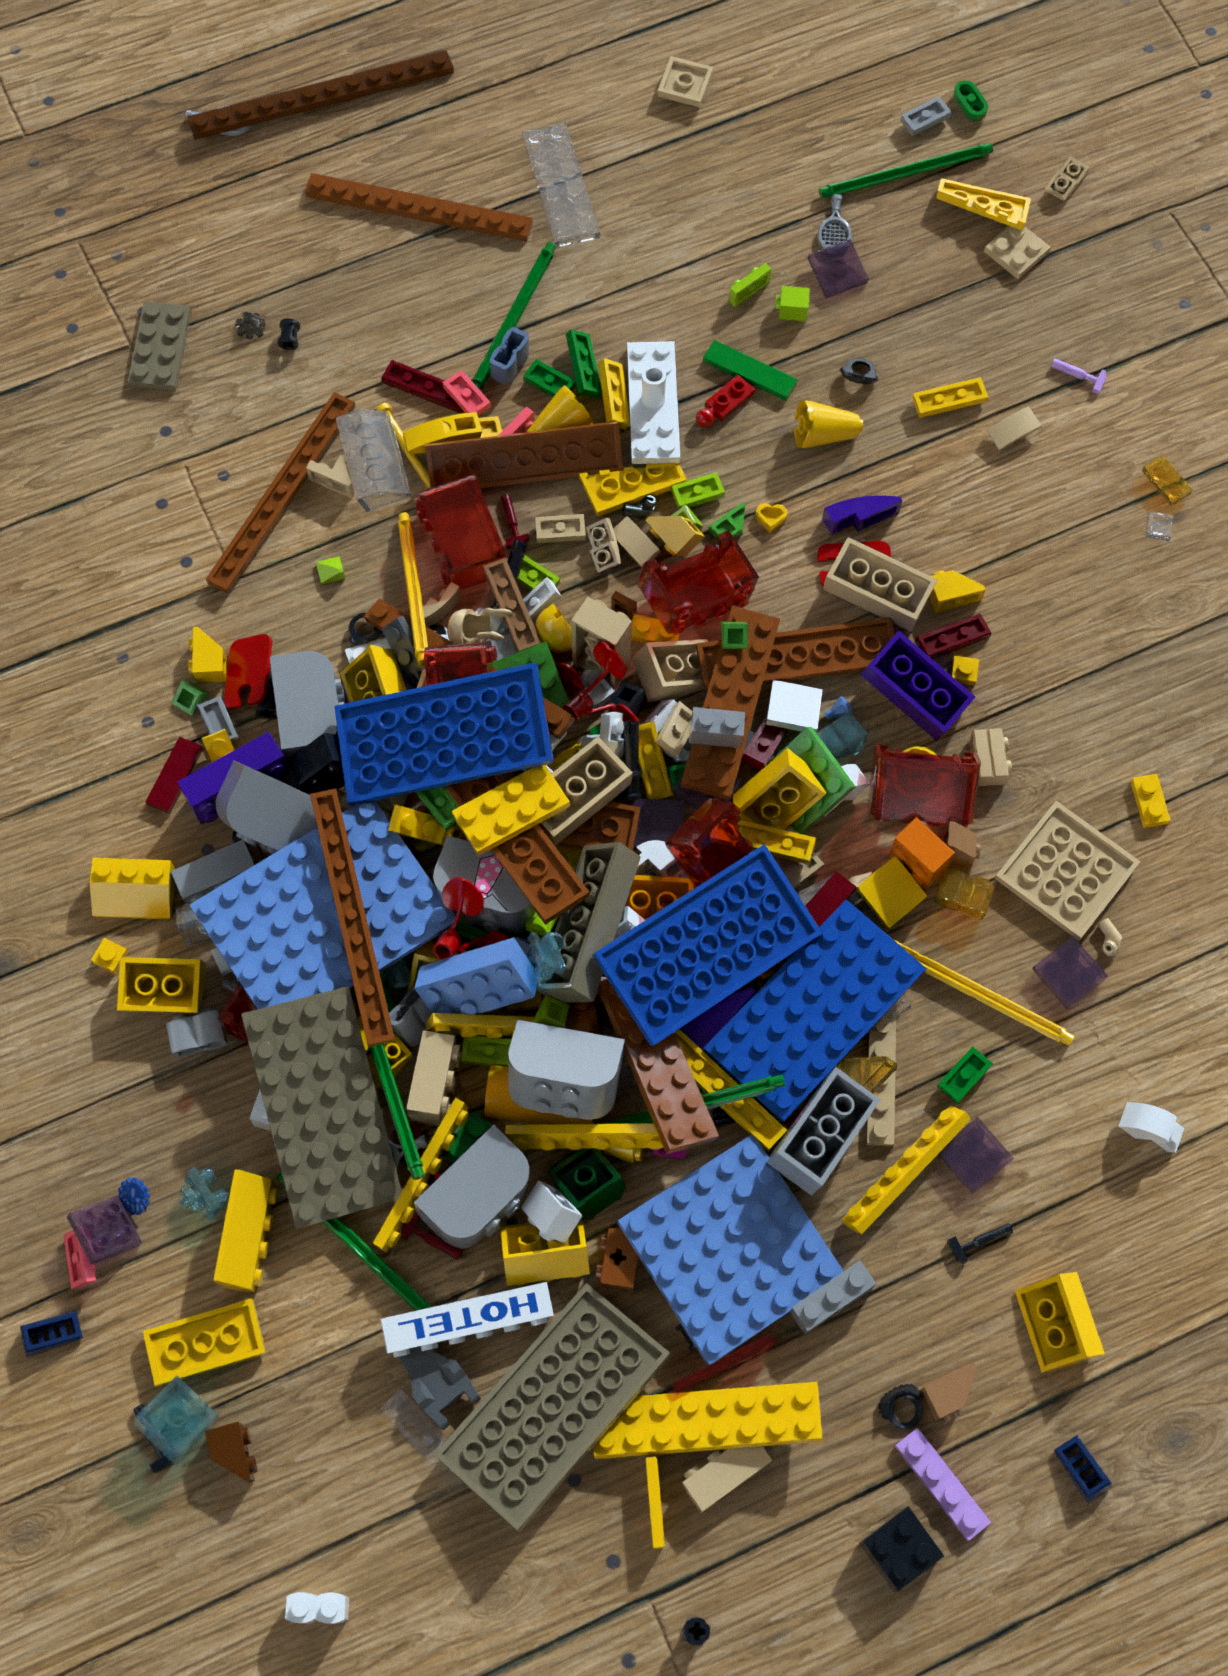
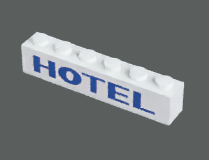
(466, 1317)

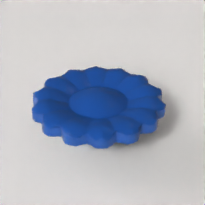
(134, 1196)

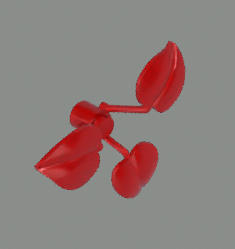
(582, 702)
(464, 897)

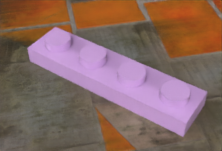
(942, 1484)

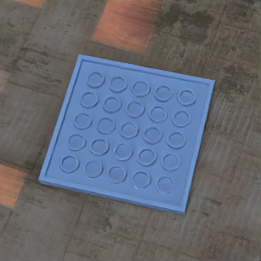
(730, 1248)

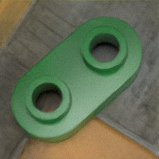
(973, 104)

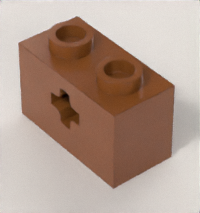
(615, 1276)

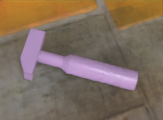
(1081, 374)

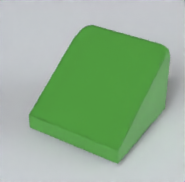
(734, 635)
(189, 696)

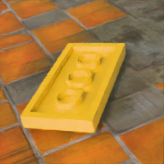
(510, 809)
(204, 1342)

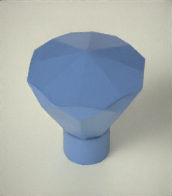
(839, 709)

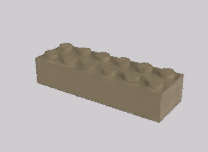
(592, 924)

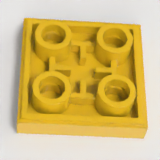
(891, 892)

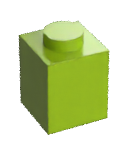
(793, 303)

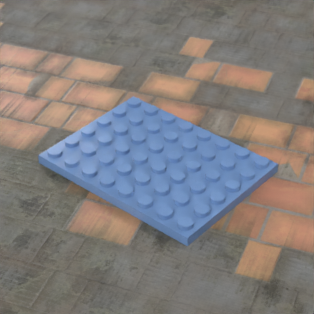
(281, 917)

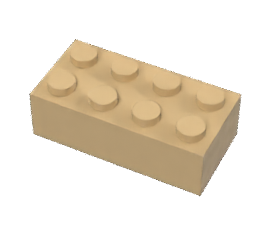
(598, 623)
(589, 783)

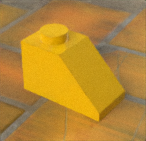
(954, 591)

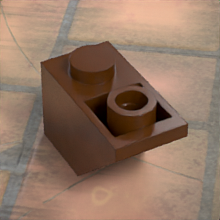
(230, 1450)

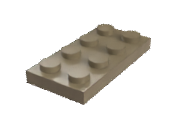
(159, 346)

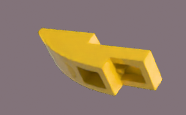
(450, 429)
(421, 826)

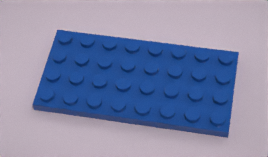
(443, 734)
(707, 944)
(815, 1009)

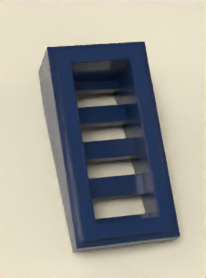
(38, 1326)
(1081, 1484)

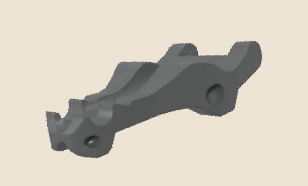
(436, 1383)

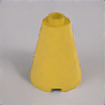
(561, 413)
(824, 424)

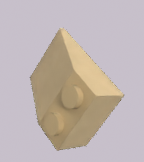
(669, 669)

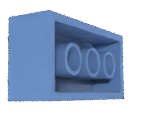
(478, 980)

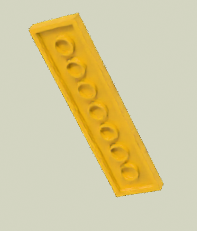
(715, 1421)

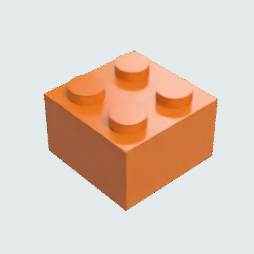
(922, 853)

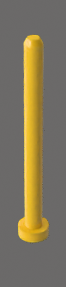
(413, 458)

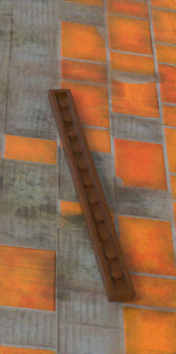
(320, 94)

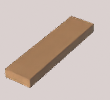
(509, 597)

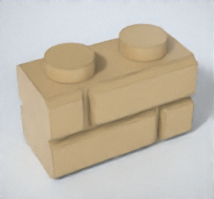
(992, 752)

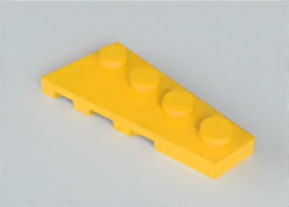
(989, 203)
(612, 490)

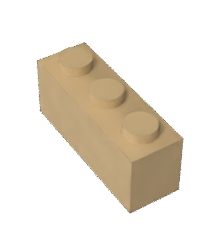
(723, 1474)

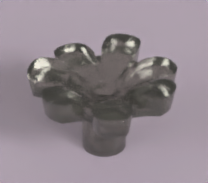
(250, 325)

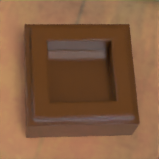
(623, 604)

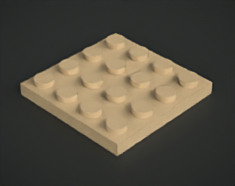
(1067, 870)

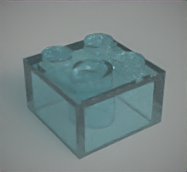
(175, 1420)

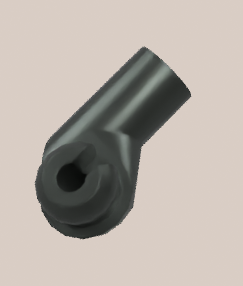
(641, 510)

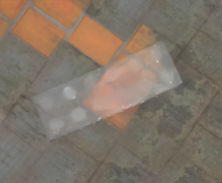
(560, 184)

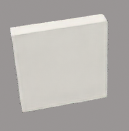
(793, 706)

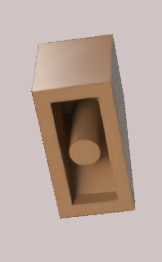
(962, 843)
(949, 1393)

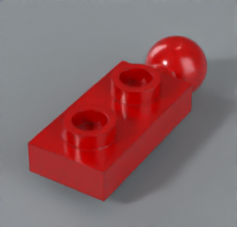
(725, 401)

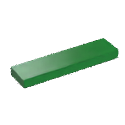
(751, 370)

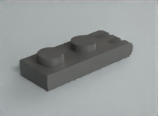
(401, 642)

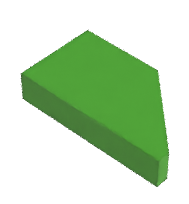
(731, 521)

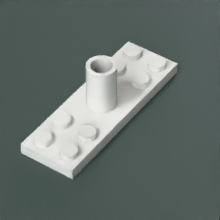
(653, 403)

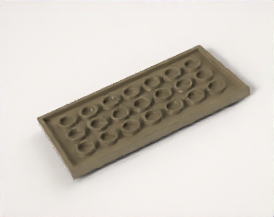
(321, 1106)
(552, 1407)

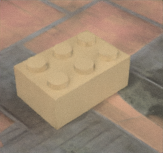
(433, 1078)

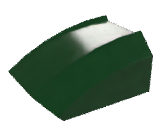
(587, 1181)

